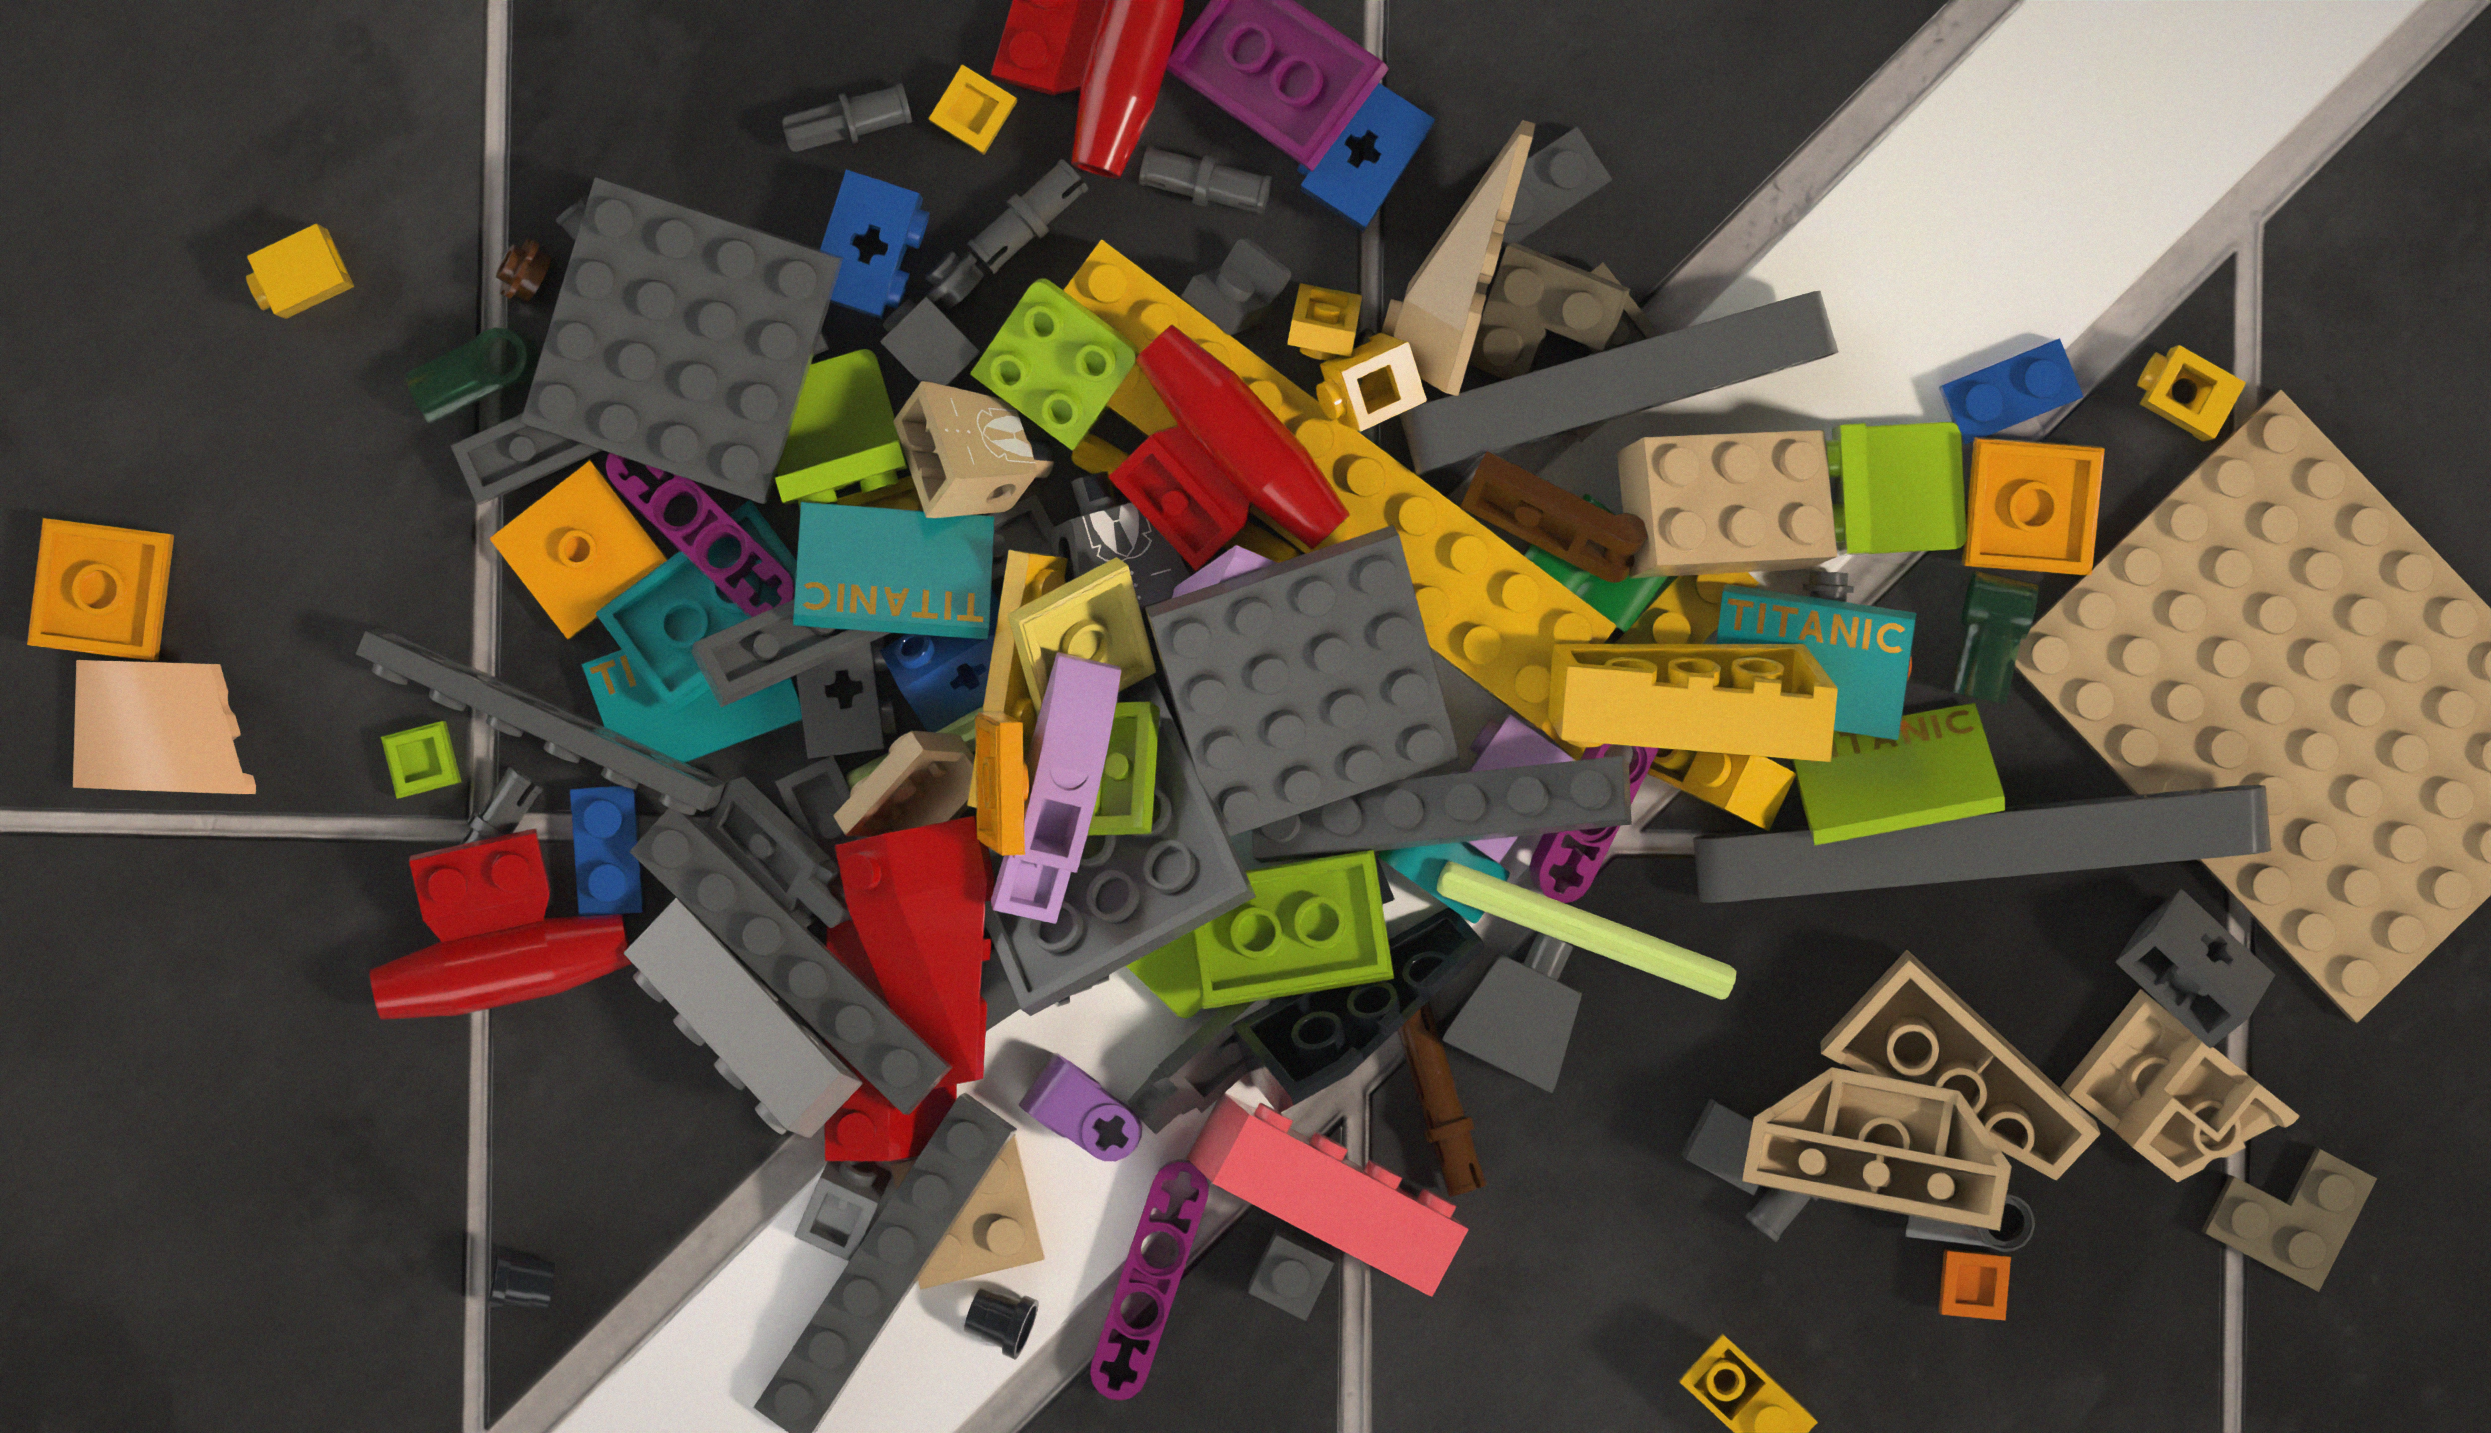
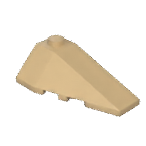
(1451, 284)

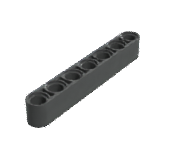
(1618, 382)

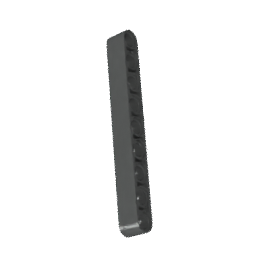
(1989, 845)

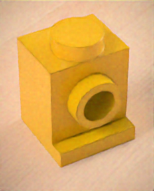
(1387, 386)
(2212, 388)

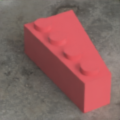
(1327, 1194)

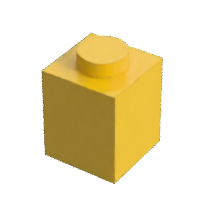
(297, 272)

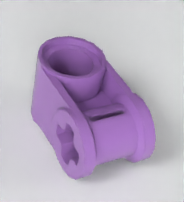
(1071, 1104)

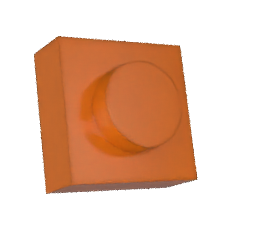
(1974, 1284)

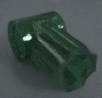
(467, 374)
(1995, 619)

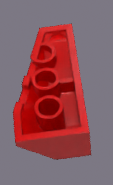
(868, 1123)

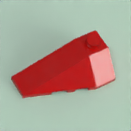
(922, 924)

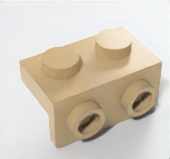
(914, 786)

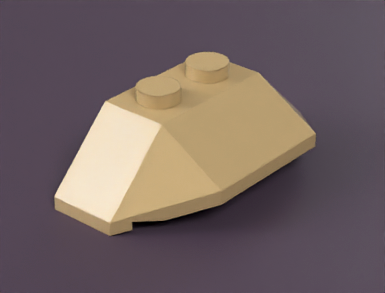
(1881, 1149)

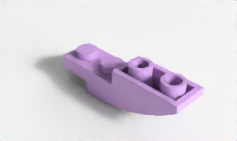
(1064, 783)

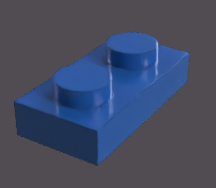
(2011, 391)
(603, 834)

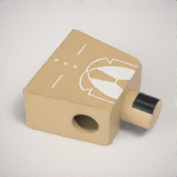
(968, 451)

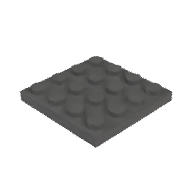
(681, 339)
(1304, 681)
(1129, 887)

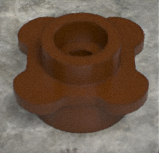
(523, 270)

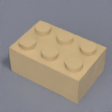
(1729, 502)

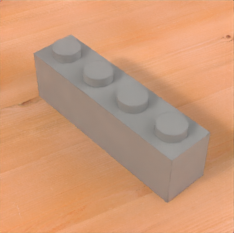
(743, 1021)

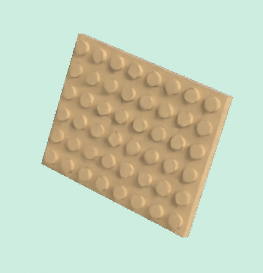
(2306, 645)

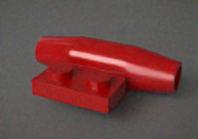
(1107, 52)
(1220, 458)
(495, 944)

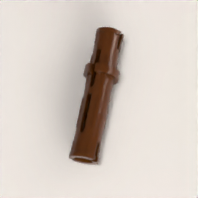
(1441, 1106)

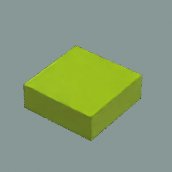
(421, 759)

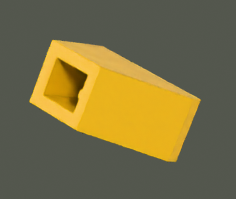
(1732, 782)
(1744, 1392)

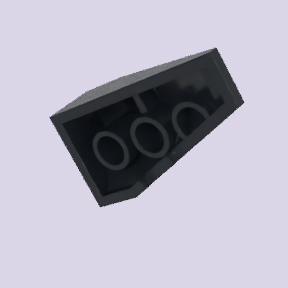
(1326, 1034)

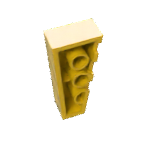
(1694, 698)

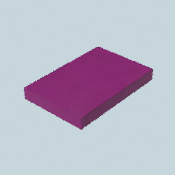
(1277, 72)

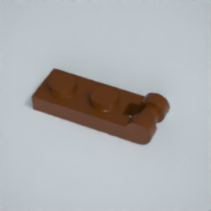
(1555, 519)

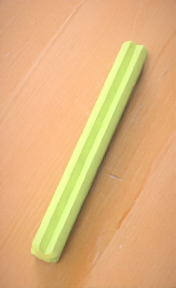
(1586, 930)

